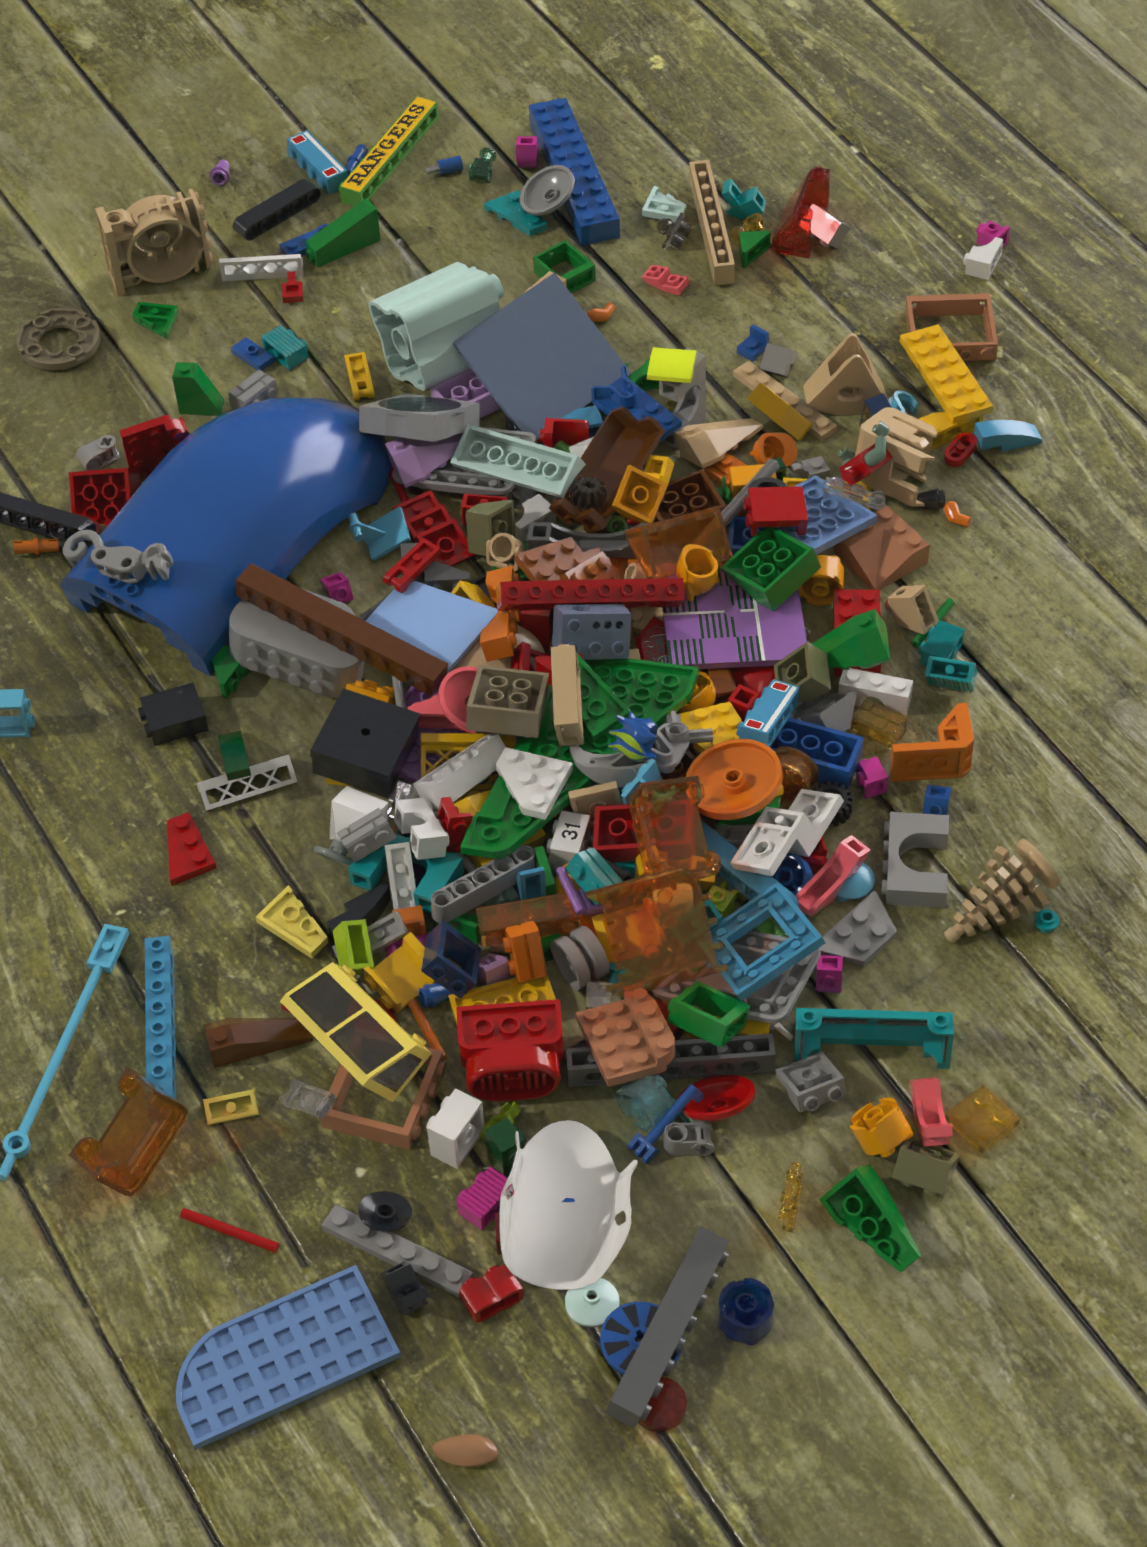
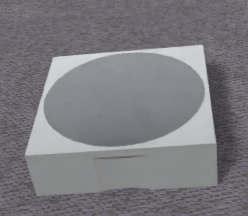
(418, 417)

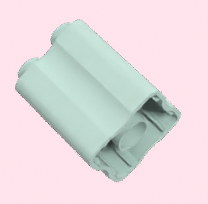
(428, 316)

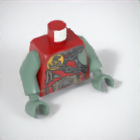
(865, 463)

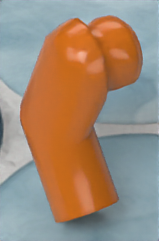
(601, 315)
(953, 514)

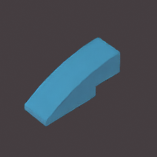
(1006, 434)
(531, 883)

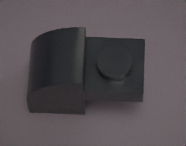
(405, 1288)

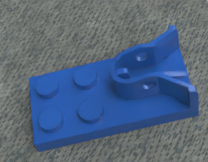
(629, 395)

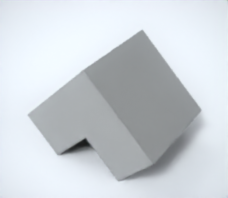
(778, 359)

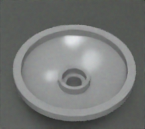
(547, 190)

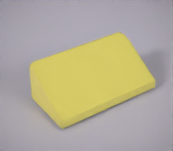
(231, 1107)

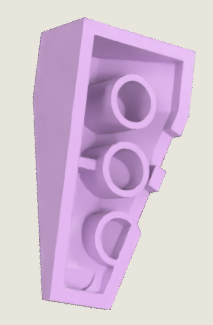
(417, 458)

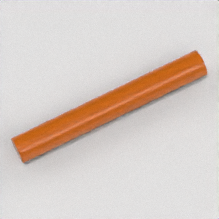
(425, 1026)

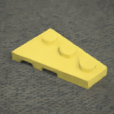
(291, 922)

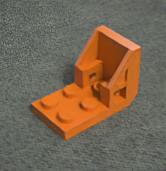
(937, 760)

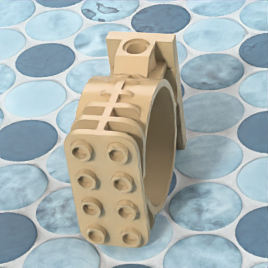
(155, 228)

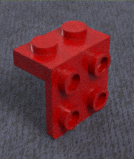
(568, 430)

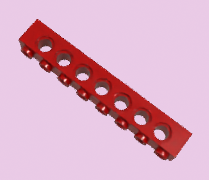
(629, 592)

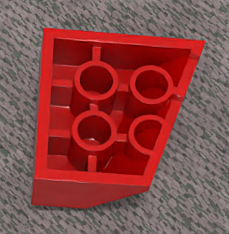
(102, 492)

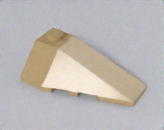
(708, 442)

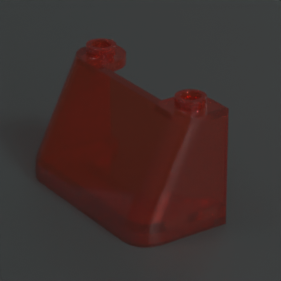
(794, 227)

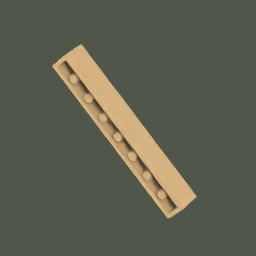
(712, 223)

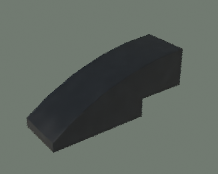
(366, 906)

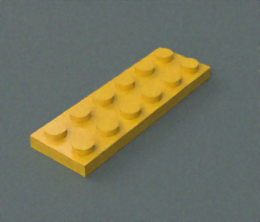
(946, 373)

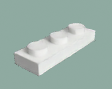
(400, 875)

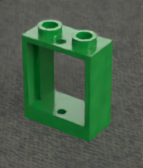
(576, 279)
(703, 1025)

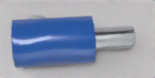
(446, 166)

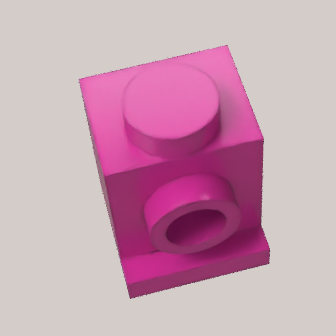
(990, 230)
(872, 777)

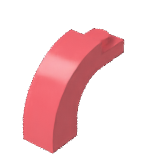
(929, 1112)

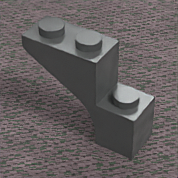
(439, 574)

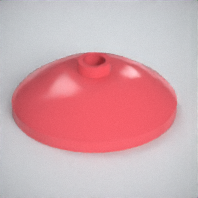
(455, 693)

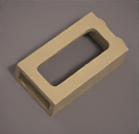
(567, 695)

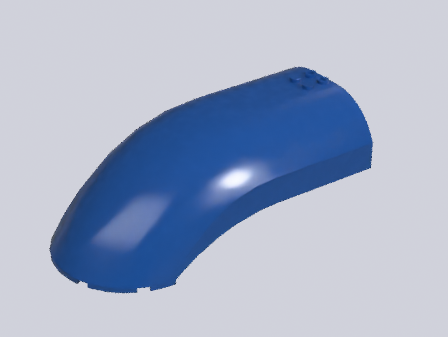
(232, 495)

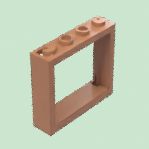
(955, 306)
(380, 1131)

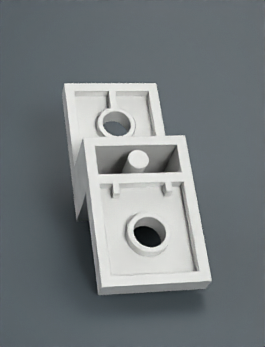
(787, 832)

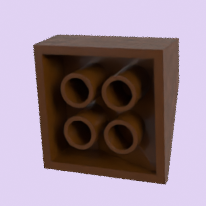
(688, 495)

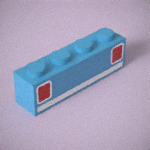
(316, 161)
(769, 713)

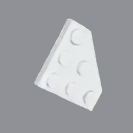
(533, 780)

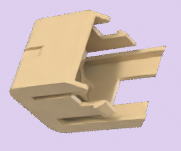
(909, 444)

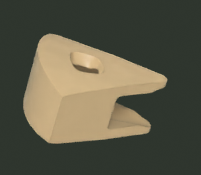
(844, 380)

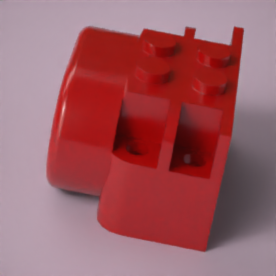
(511, 1049)

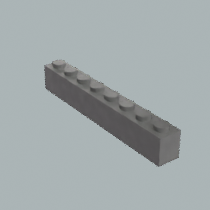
(666, 1328)

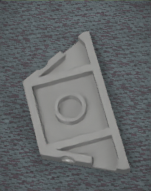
(861, 932)

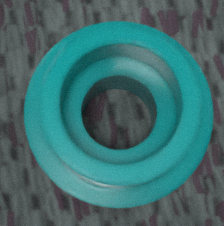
(1049, 925)

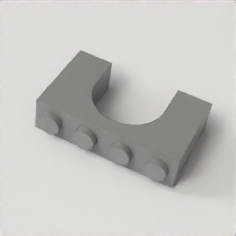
(690, 398)
(906, 885)

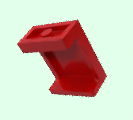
(776, 508)

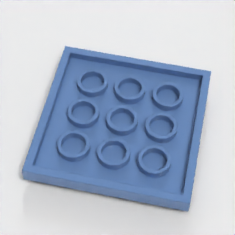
(829, 517)

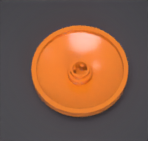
(737, 778)

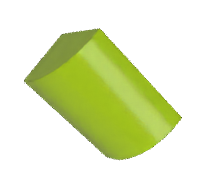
(353, 945)

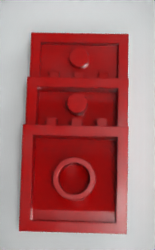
(431, 521)

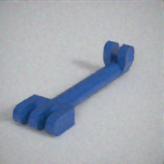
(646, 1143)

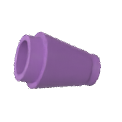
(220, 173)

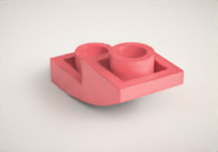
(663, 280)

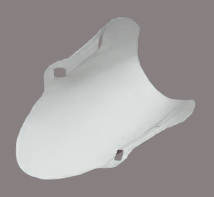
(556, 1240)

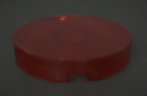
(667, 1408)

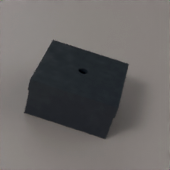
(365, 742)

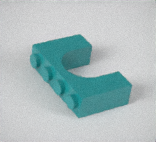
(439, 872)

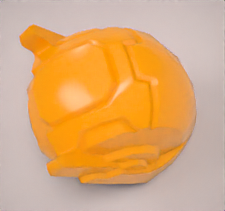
(697, 569)

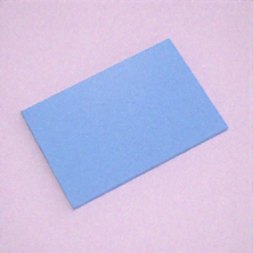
(433, 620)

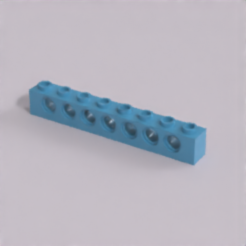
(160, 1014)

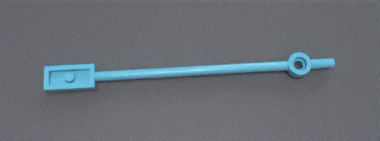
(102, 959)

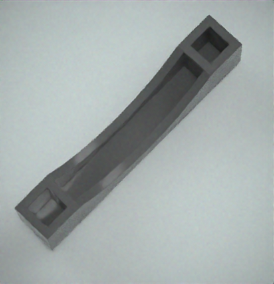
(611, 544)

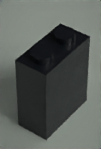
(172, 714)

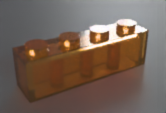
(550, 913)

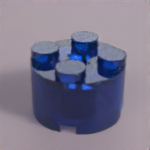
(746, 1311)

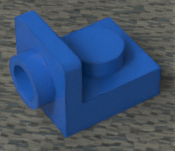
(754, 344)
(936, 800)

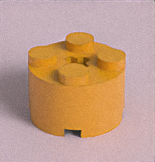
(821, 585)
(880, 1127)

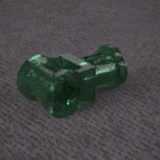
(483, 166)

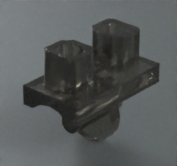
(667, 228)

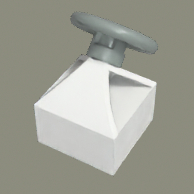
(346, 809)

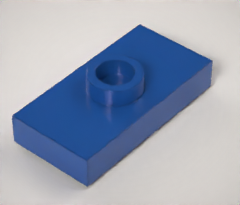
(252, 354)

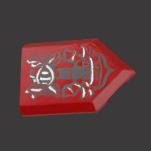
(652, 642)

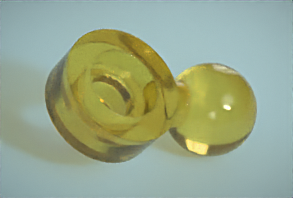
(751, 223)

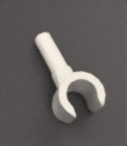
(772, 1026)

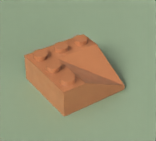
(884, 550)

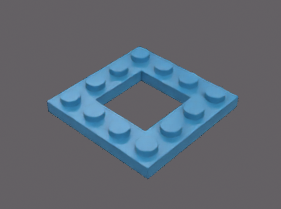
(801, 942)

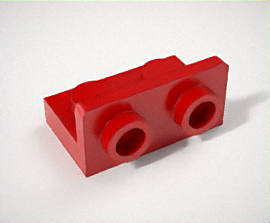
(453, 823)

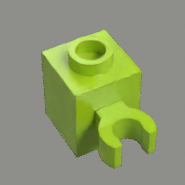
(724, 899)

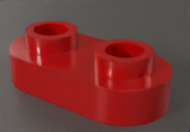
(960, 449)

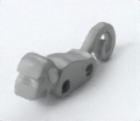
(120, 560)

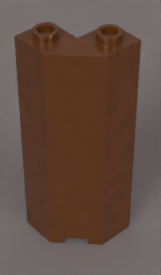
(617, 444)

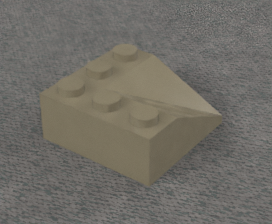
(507, 701)

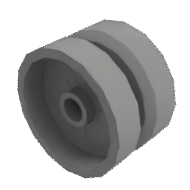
(580, 957)

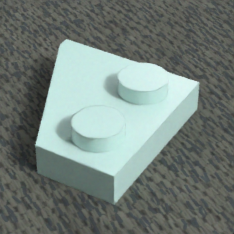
(662, 207)

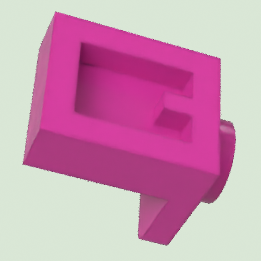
(337, 587)
(829, 974)

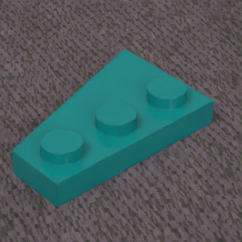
(509, 208)

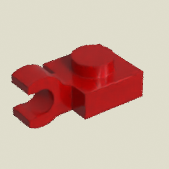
(293, 290)

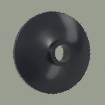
(385, 1211)

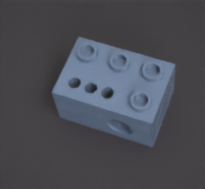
(594, 629)

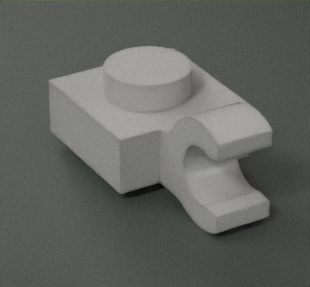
(810, 468)

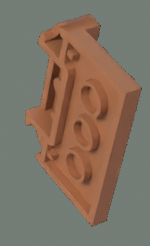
(628, 1037)

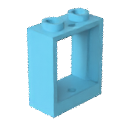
(16, 725)

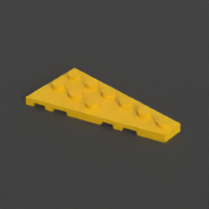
(719, 717)

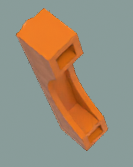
(499, 635)

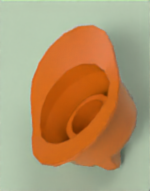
(774, 446)

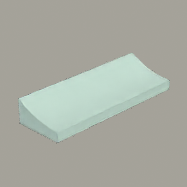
(516, 461)

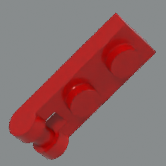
(412, 565)

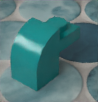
(742, 203)

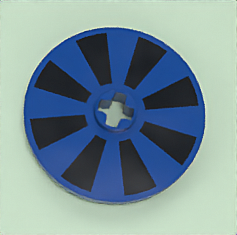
(621, 1331)

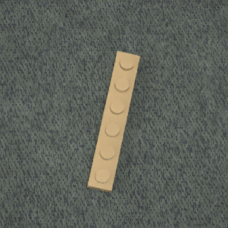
(751, 375)

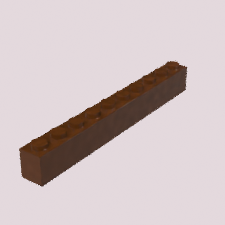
(341, 629)

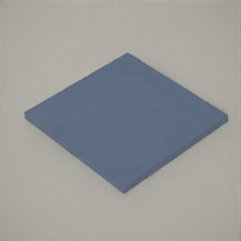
(540, 356)

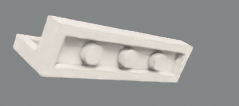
(260, 267)
(260, 768)

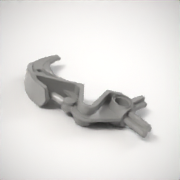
(671, 745)

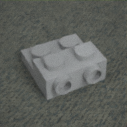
(812, 1082)

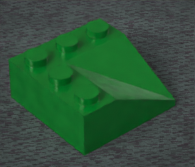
(772, 566)

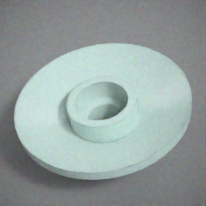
(595, 1311)

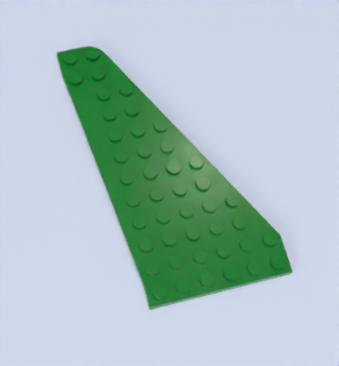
(646, 690)

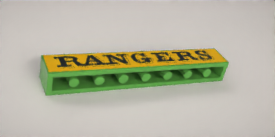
(389, 151)

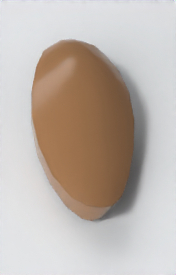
(466, 1450)

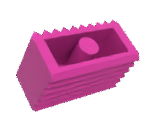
(482, 1199)

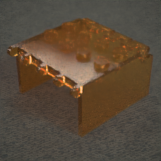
(659, 930)

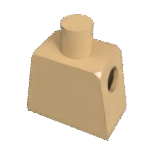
(912, 608)

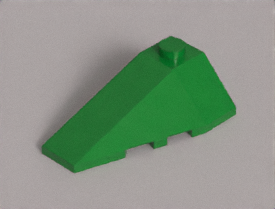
(857, 642)
(869, 1212)

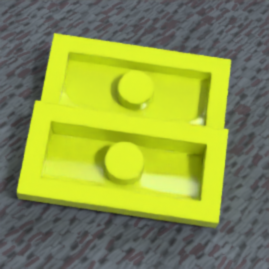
(671, 365)

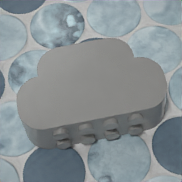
(289, 654)

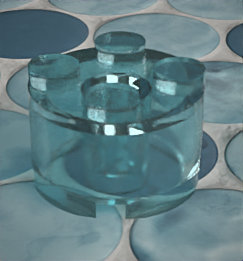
(645, 1101)

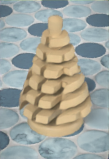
(1013, 886)

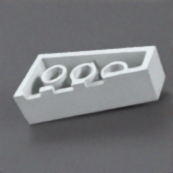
(461, 771)

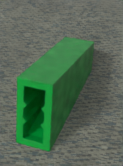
(345, 235)

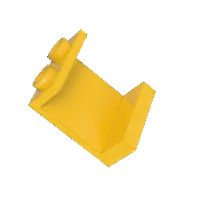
(399, 974)

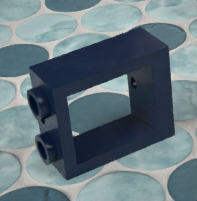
(460, 949)

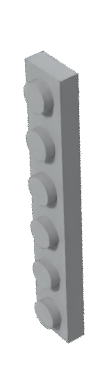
(396, 1249)

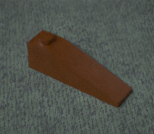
(246, 1038)

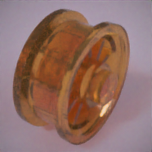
(798, 771)

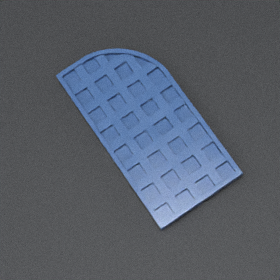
(281, 1356)

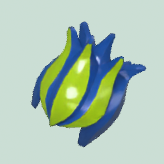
(635, 738)

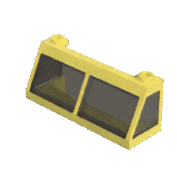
(357, 1030)

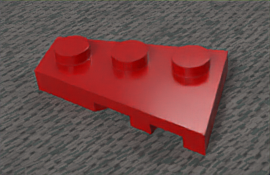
(186, 850)

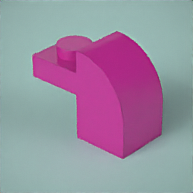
(527, 151)

